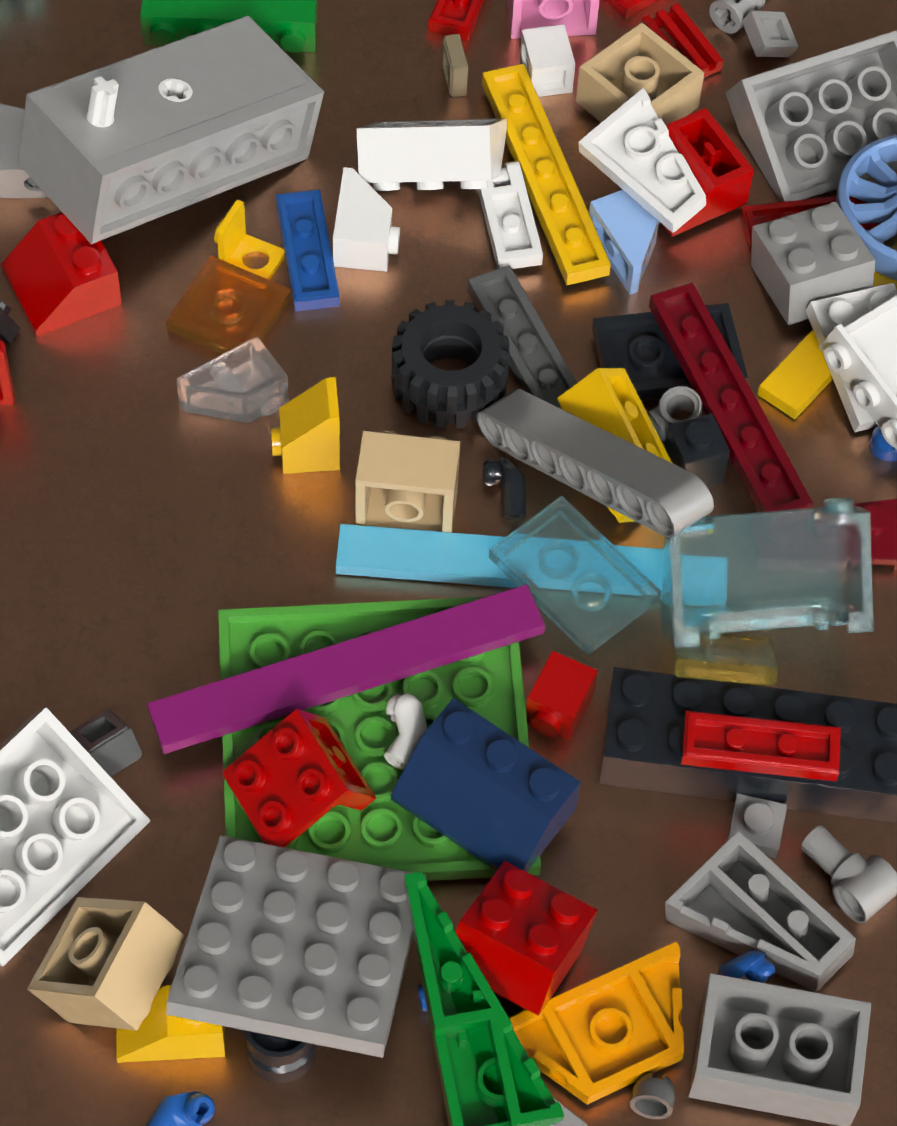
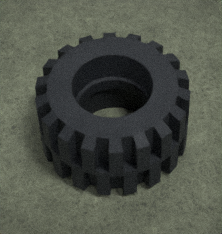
(454, 334)

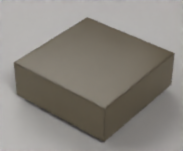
(454, 65)

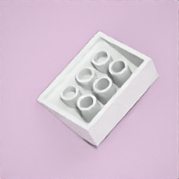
(56, 825)

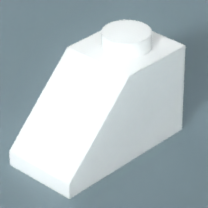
(363, 226)

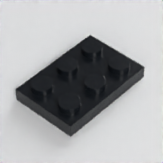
(643, 351)

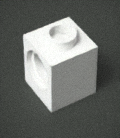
(548, 59)

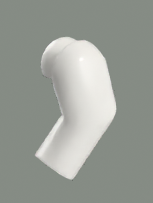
(411, 724)

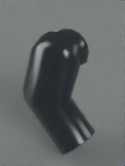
(512, 485)

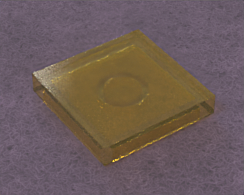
(728, 659)

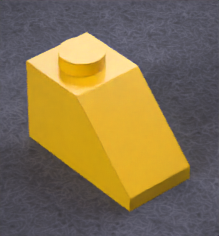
(309, 430)
(169, 1036)

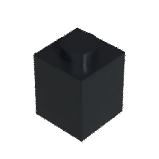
(699, 448)

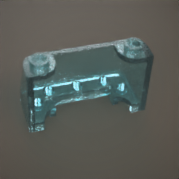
(769, 572)

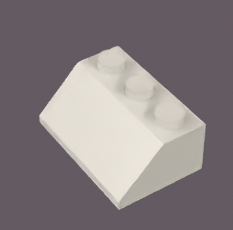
(431, 153)

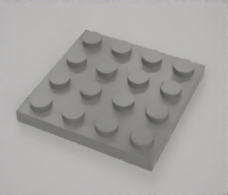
(296, 947)

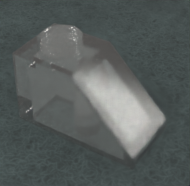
(235, 385)

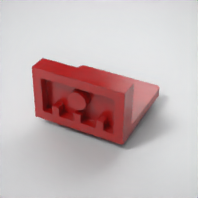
(296, 778)

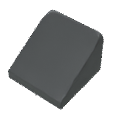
(108, 741)

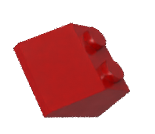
(60, 275)

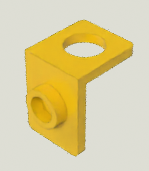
(235, 243)

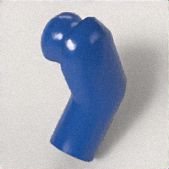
(749, 965)
(183, 1109)

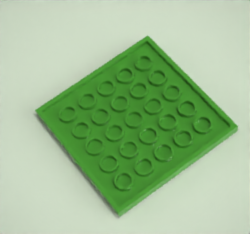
(383, 830)

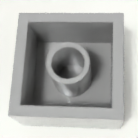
(810, 259)

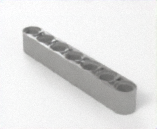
(596, 463)

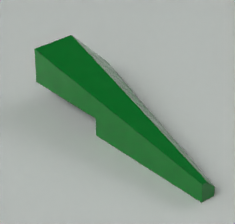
(477, 1053)

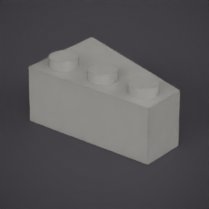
(753, 905)

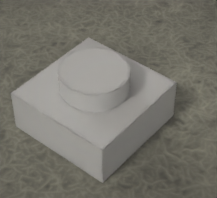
(770, 34)
(759, 821)

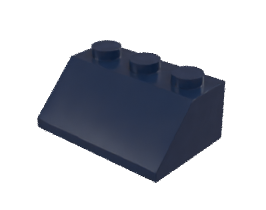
(485, 789)

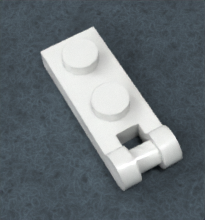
(510, 219)

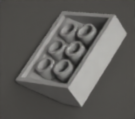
(818, 114)

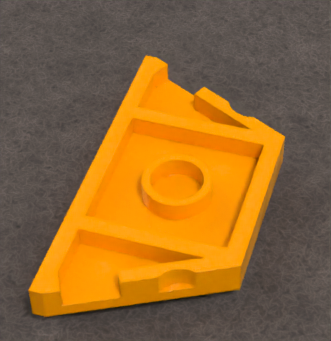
(609, 1027)

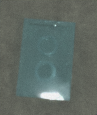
(575, 575)

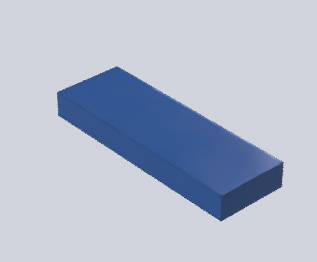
(307, 250)

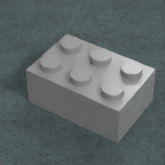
(780, 1050)

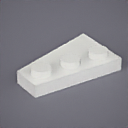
(642, 160)

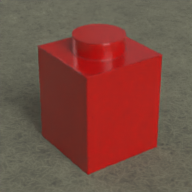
(560, 696)

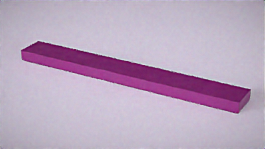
(344, 669)

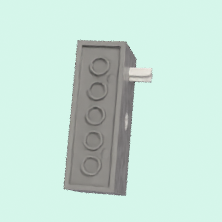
(168, 128)

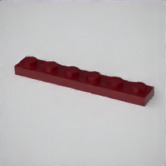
(726, 394)

